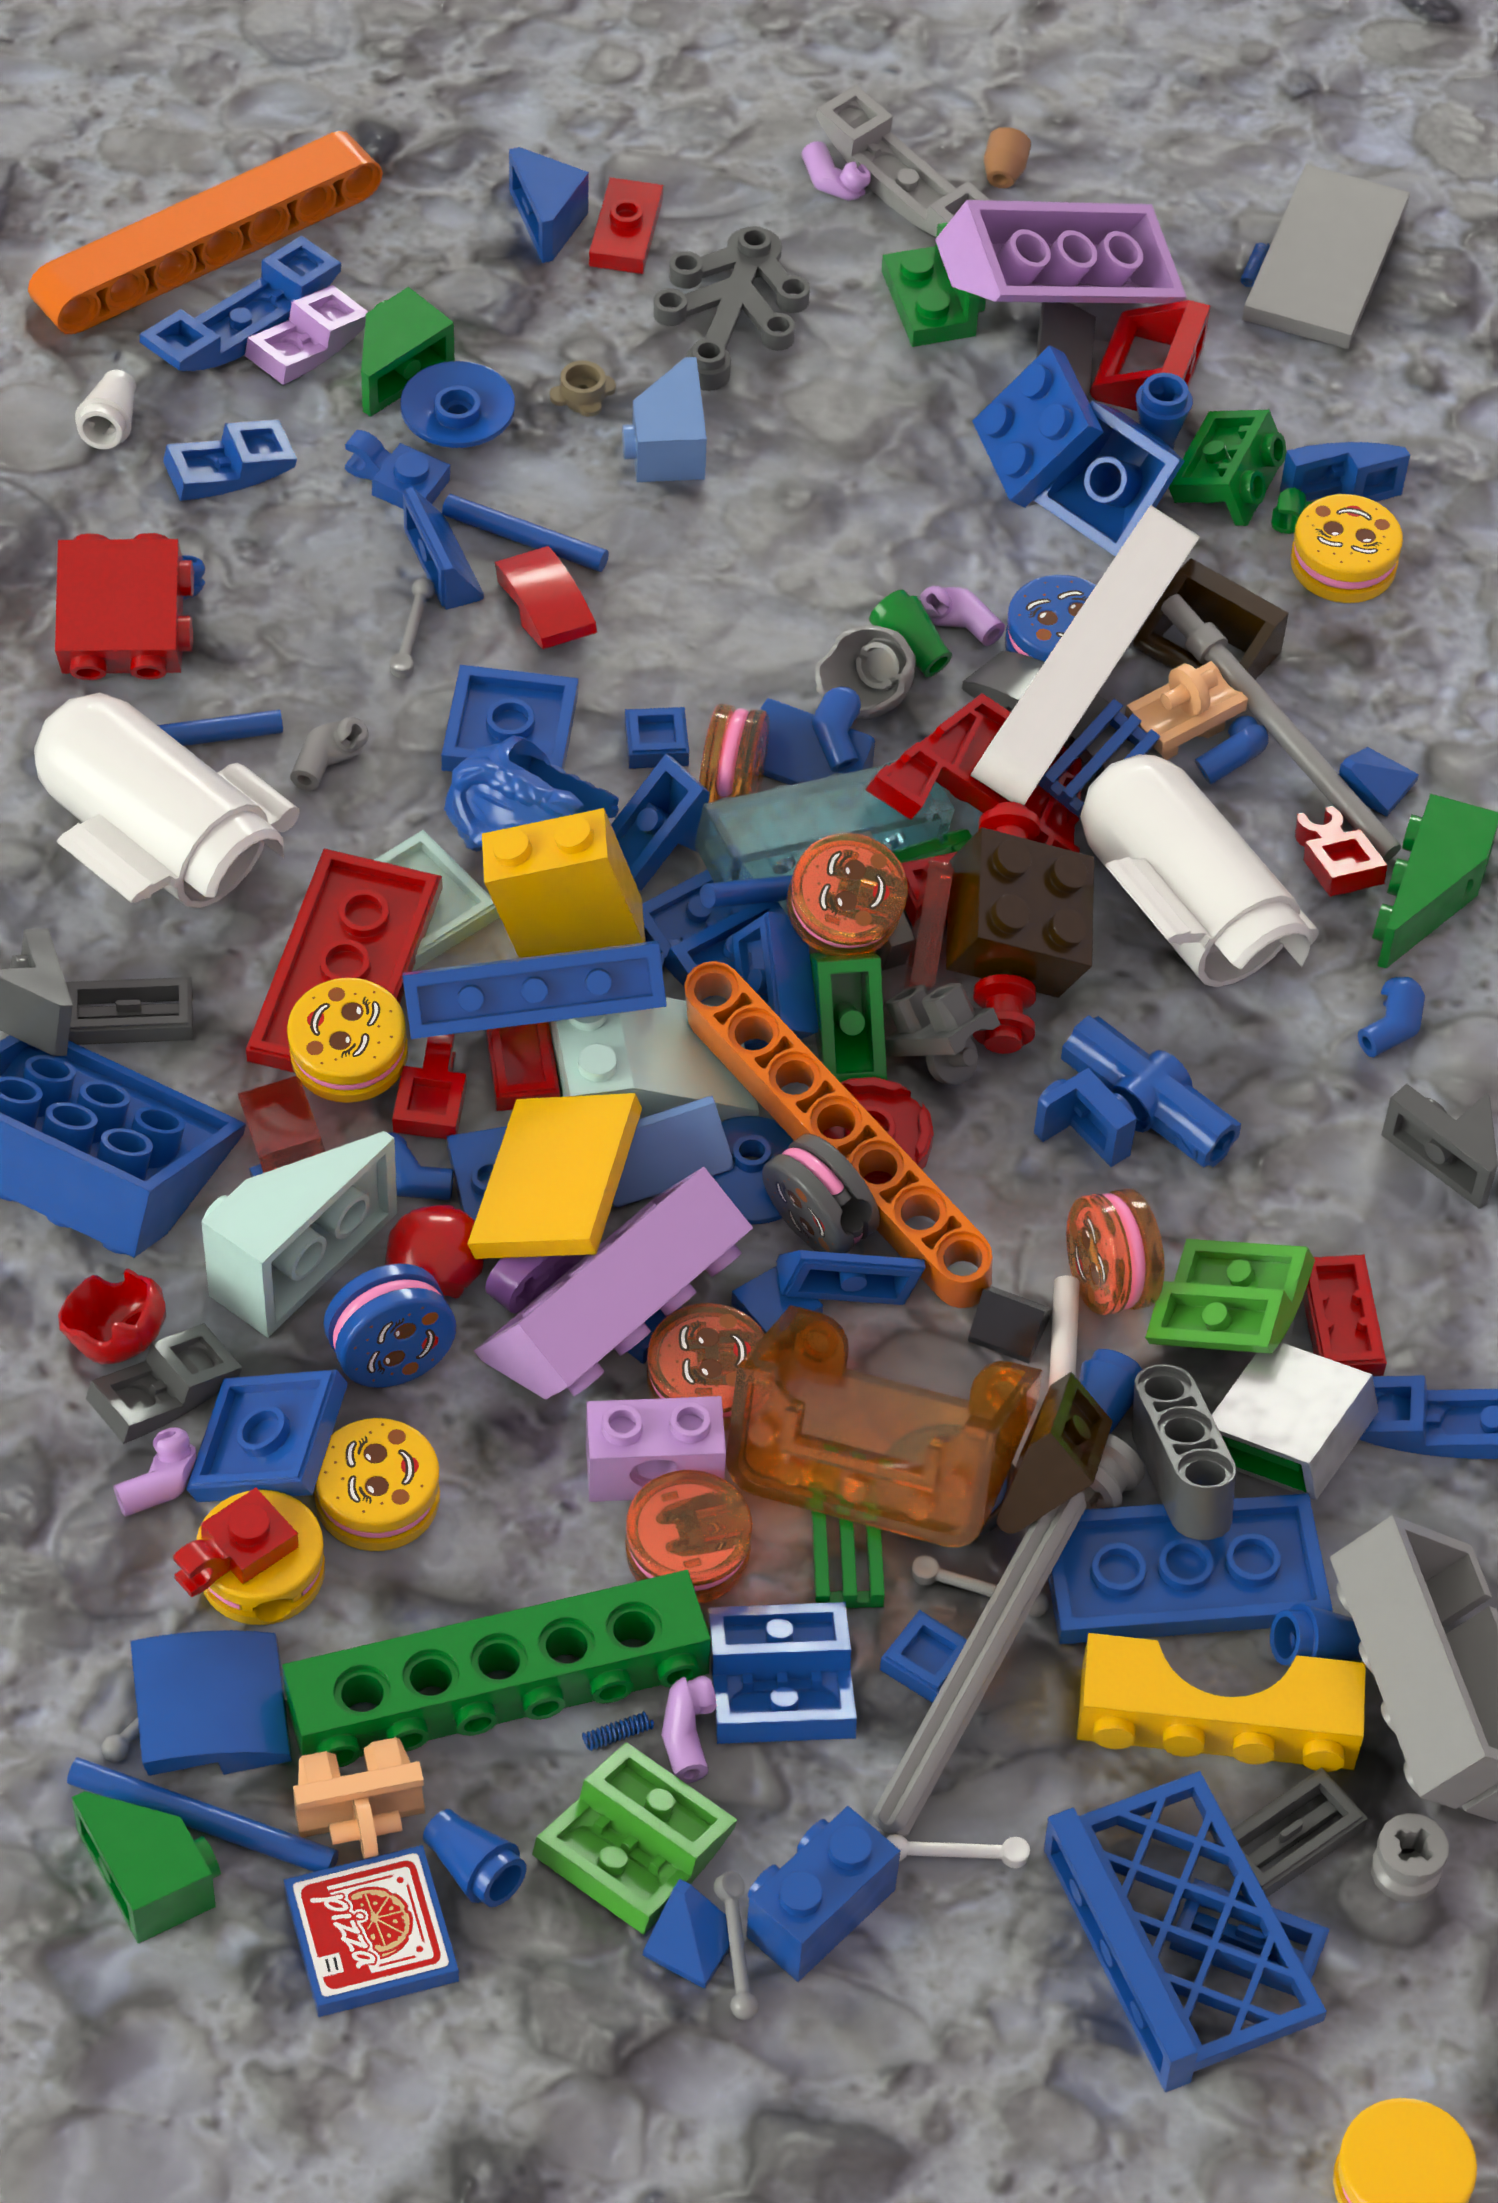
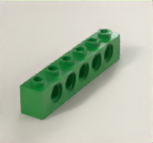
(519, 1641)

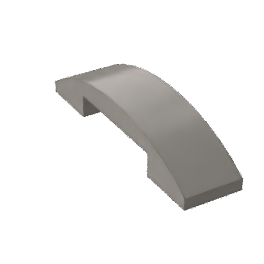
(898, 175)

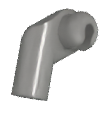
(325, 747)

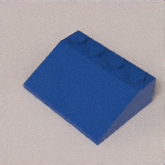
(103, 1144)

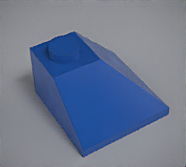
(1112, 480)

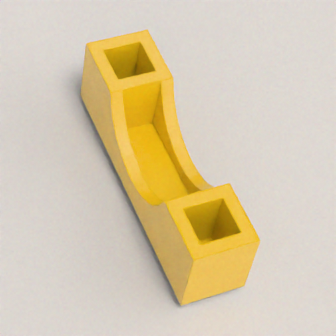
(1140, 1701)

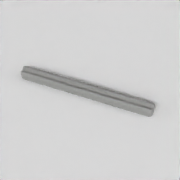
(975, 1668)

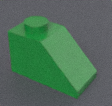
(399, 342)
(850, 1015)
(147, 1862)

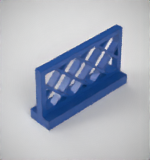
(534, 989)
(1131, 1961)

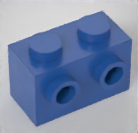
(821, 1892)

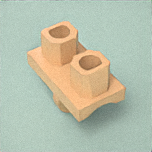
(1187, 707)
(358, 1803)

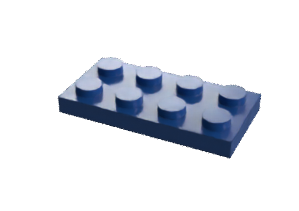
(1144, 1579)

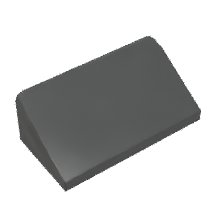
(1071, 332)

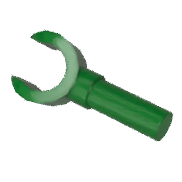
(1289, 507)

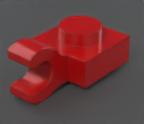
(431, 1096)
(237, 1539)

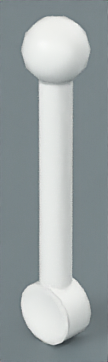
(1013, 1851)

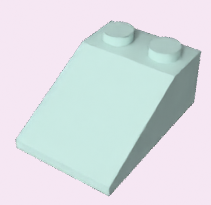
(645, 1055)
(296, 1228)

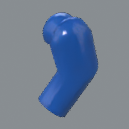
(1402, 1017)

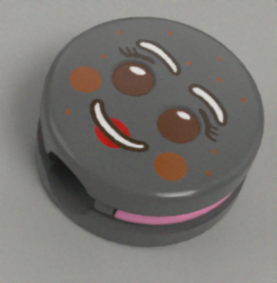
(821, 1195)

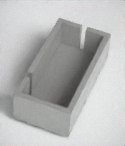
(1434, 1685)

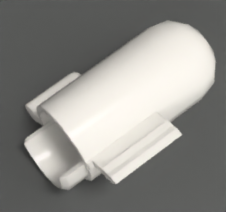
(153, 806)
(1191, 871)

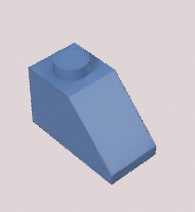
(668, 428)

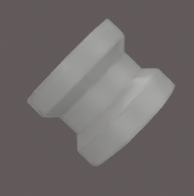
(1117, 1472)
(1415, 1874)

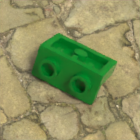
(926, 300)
(1231, 462)

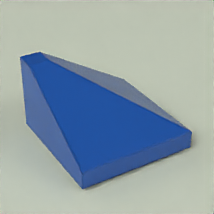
(1377, 779)
(689, 1936)

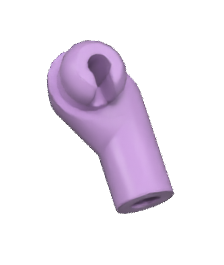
(845, 183)
(962, 609)
(166, 1475)
(680, 1730)

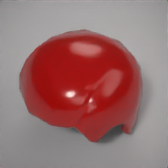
(438, 1243)
(113, 1319)

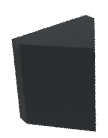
(1009, 1324)

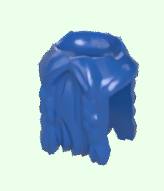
(515, 787)

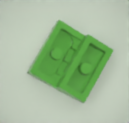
(1231, 1296)
(633, 1836)

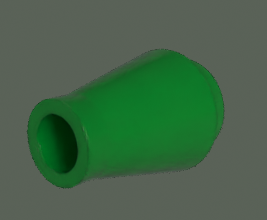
(911, 620)

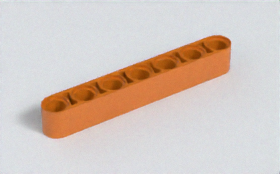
(204, 232)
(832, 1105)

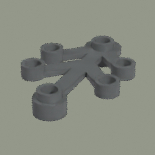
(752, 254)

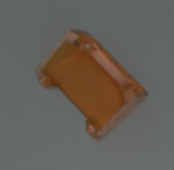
(870, 1444)

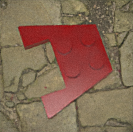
(950, 758)

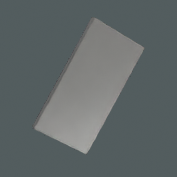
(1326, 256)

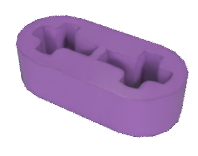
(521, 1279)

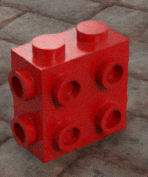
(122, 606)

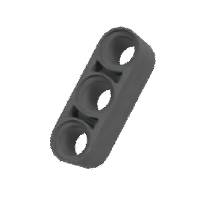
(1183, 1452)

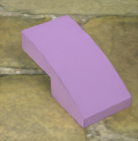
(314, 333)

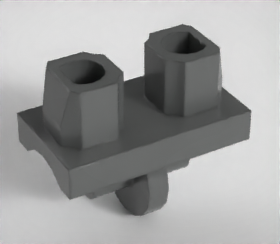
(938, 1028)

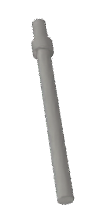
(1209, 645)

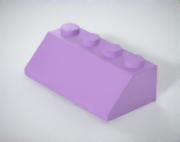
(1059, 253)
(612, 1293)

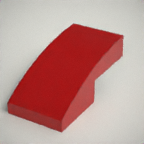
(547, 597)

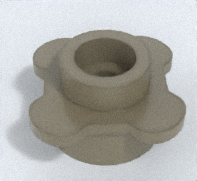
(583, 388)

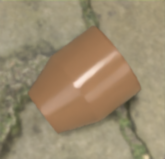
(1006, 156)

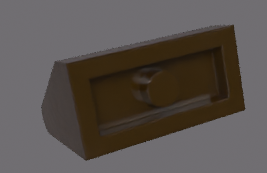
(1236, 612)
(1057, 1455)

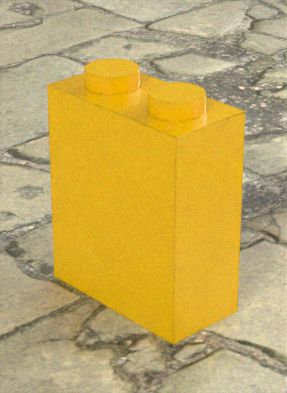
(562, 885)

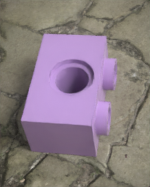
(648, 1438)

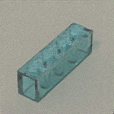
(772, 828)

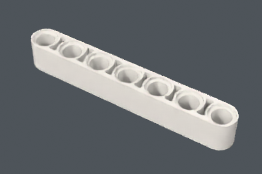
(1084, 657)

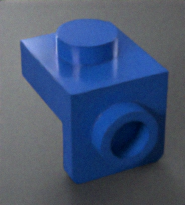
(1092, 1111)

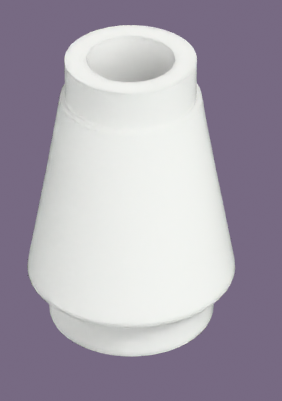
(107, 411)

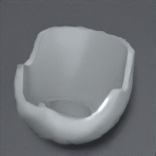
(873, 664)

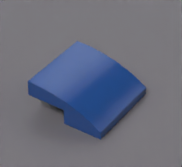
(694, 933)
(782, 1673)
(210, 1701)

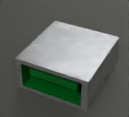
(1295, 1418)

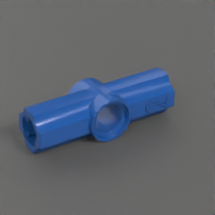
(1155, 1089)

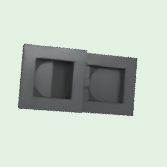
(170, 1382)

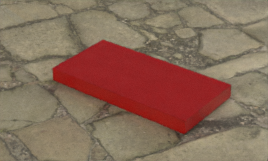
(353, 923)

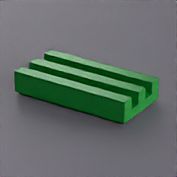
(849, 1595)

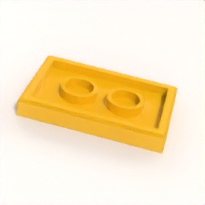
(555, 1176)

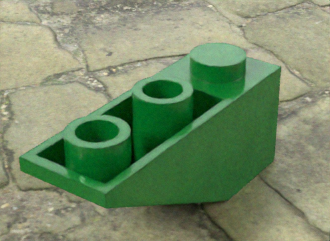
(1441, 876)

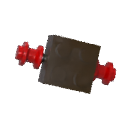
(1018, 920)

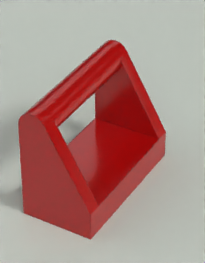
(1175, 324)

